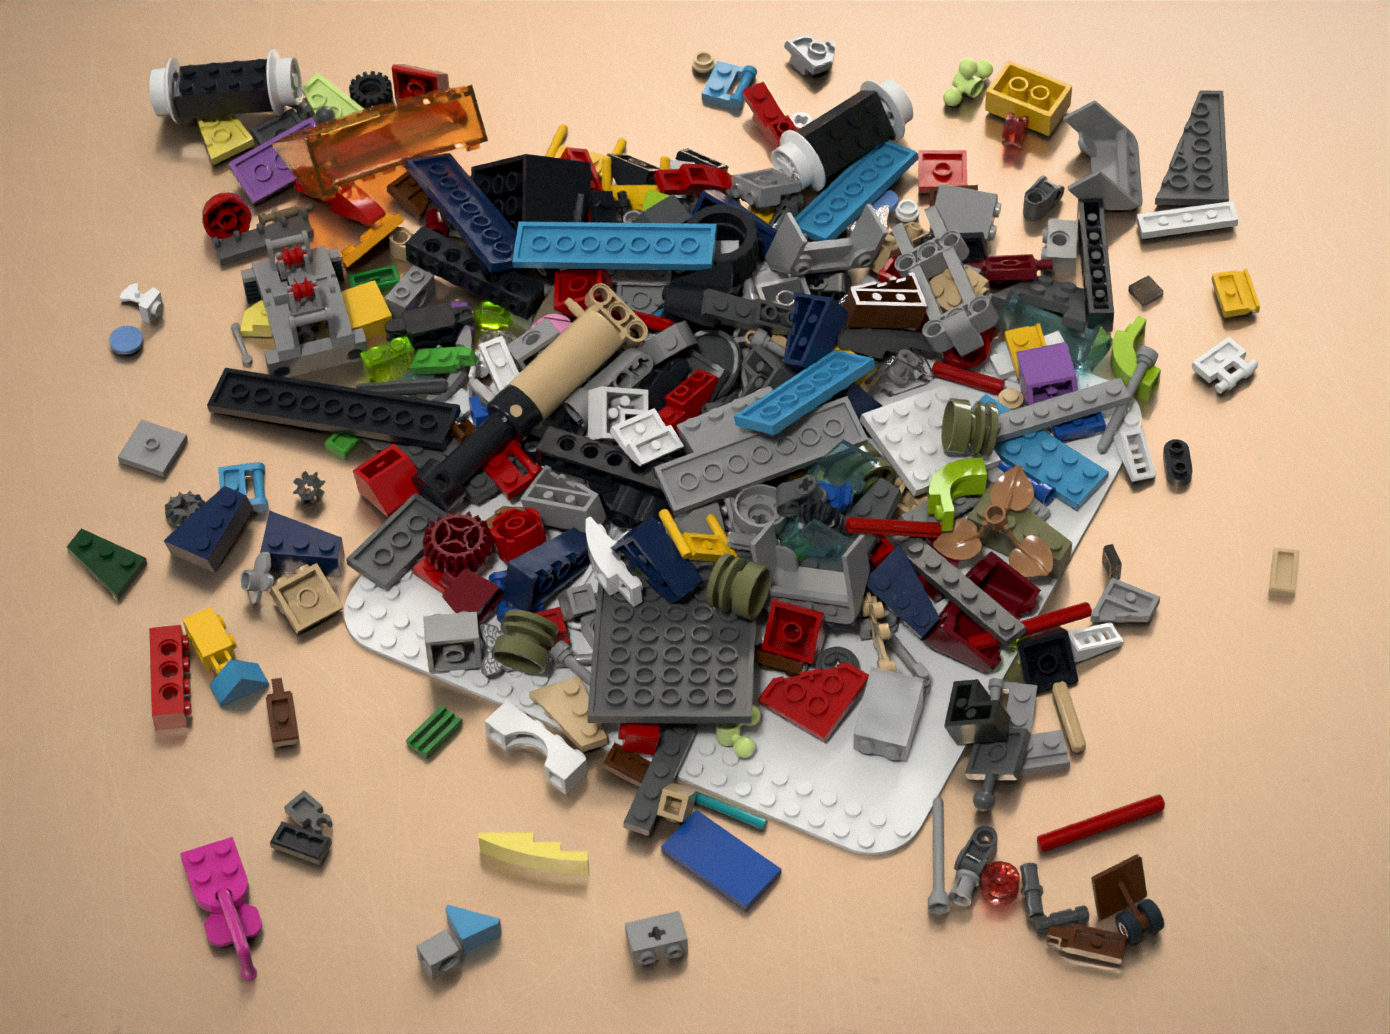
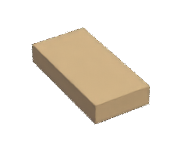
(1284, 572)

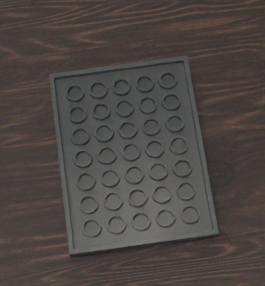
(671, 658)

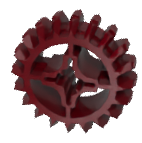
(456, 549)

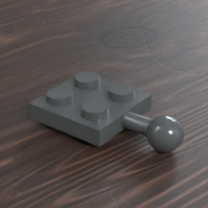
(289, 119)
(996, 762)

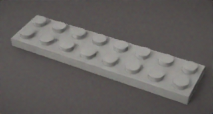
(757, 457)

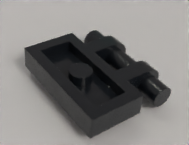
(604, 207)

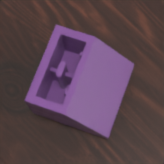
(1046, 373)

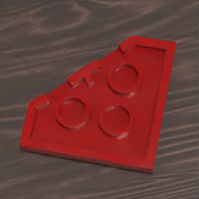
(815, 697)

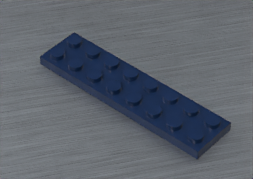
(466, 209)

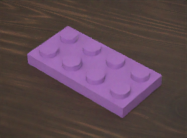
(263, 170)

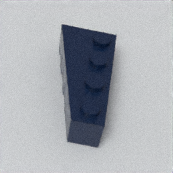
(545, 570)

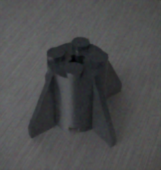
(685, 296)

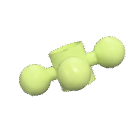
(968, 80)
(742, 745)

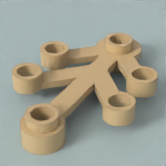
(880, 632)

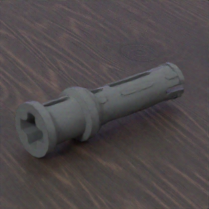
(786, 206)

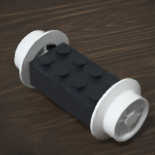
(225, 87)
(844, 133)

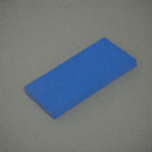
(721, 860)

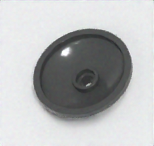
(721, 350)

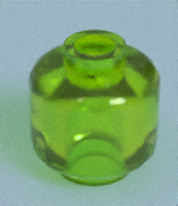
(490, 317)

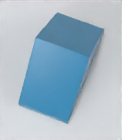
(237, 681)
(472, 928)

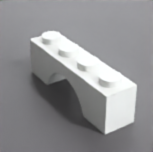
(512, 728)

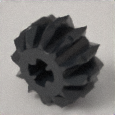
(822, 512)

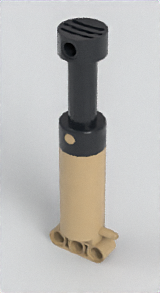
(535, 392)

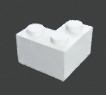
(610, 407)

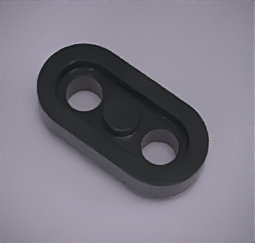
(1176, 460)

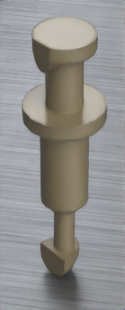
(288, 212)

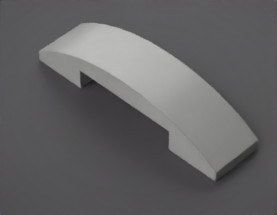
(456, 379)

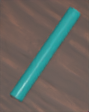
(731, 811)

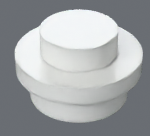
(907, 210)

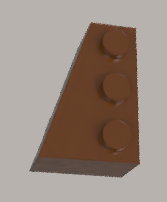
(887, 304)

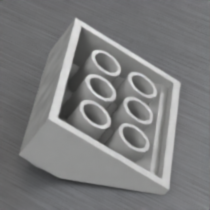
(716, 424)

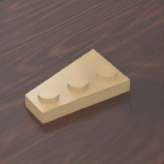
(568, 707)

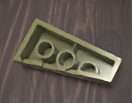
(1022, 525)

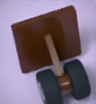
(1119, 890)

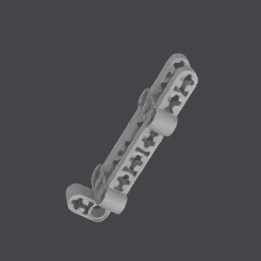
(947, 250)

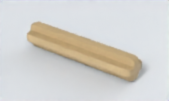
(1069, 717)

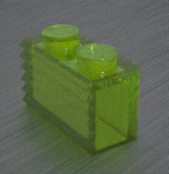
(387, 360)

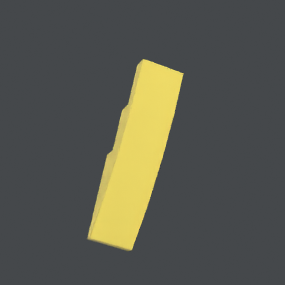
(524, 852)

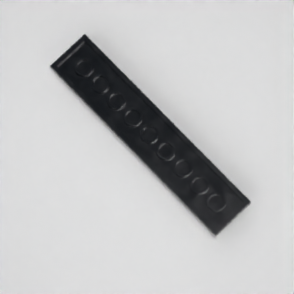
(334, 408)

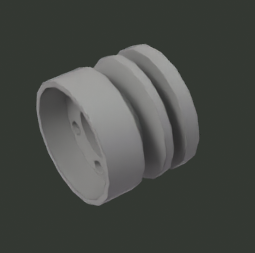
(754, 509)

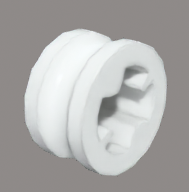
(801, 118)

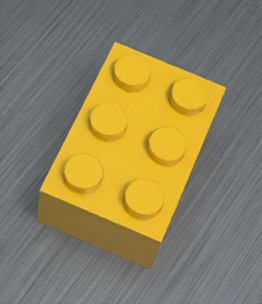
(1030, 94)

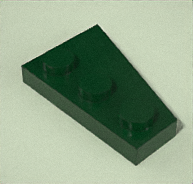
(107, 561)

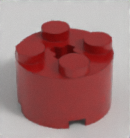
(517, 533)

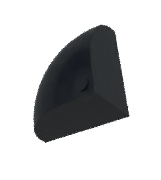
(536, 188)

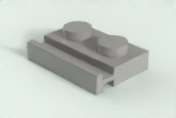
(1045, 753)

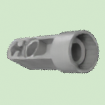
(631, 366)

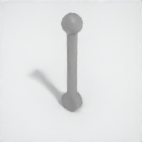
(246, 359)

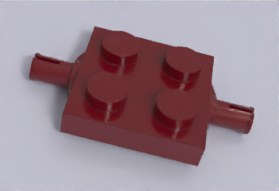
(1012, 267)

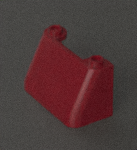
(954, 627)

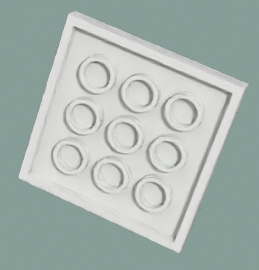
(911, 437)

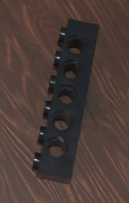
(1095, 264)
(464, 268)
(596, 462)

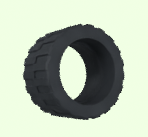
(733, 225)

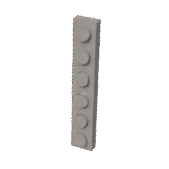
(1061, 409)

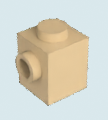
(676, 803)

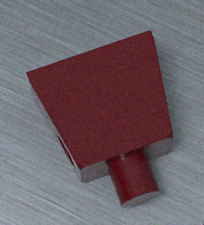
(471, 593)

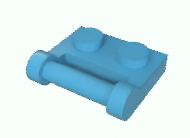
(722, 81)
(234, 478)

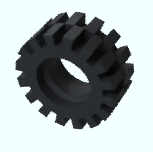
(371, 83)

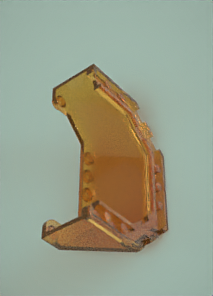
(382, 139)

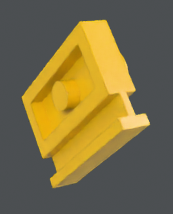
(1235, 293)
(1023, 339)

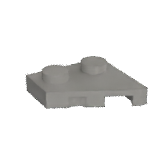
(1124, 604)

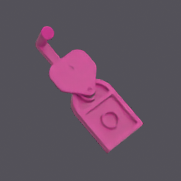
(221, 889)

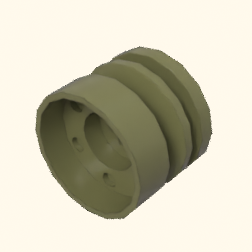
(968, 427)
(739, 586)
(525, 641)

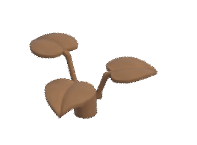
(1012, 492)

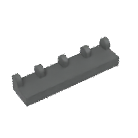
(253, 241)

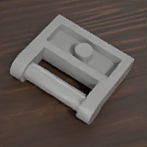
(1020, 701)

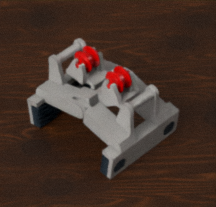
(309, 287)

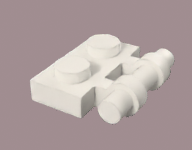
(1220, 359)

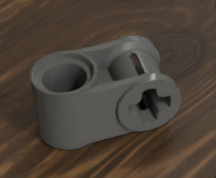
(1041, 198)
(795, 494)
(977, 855)

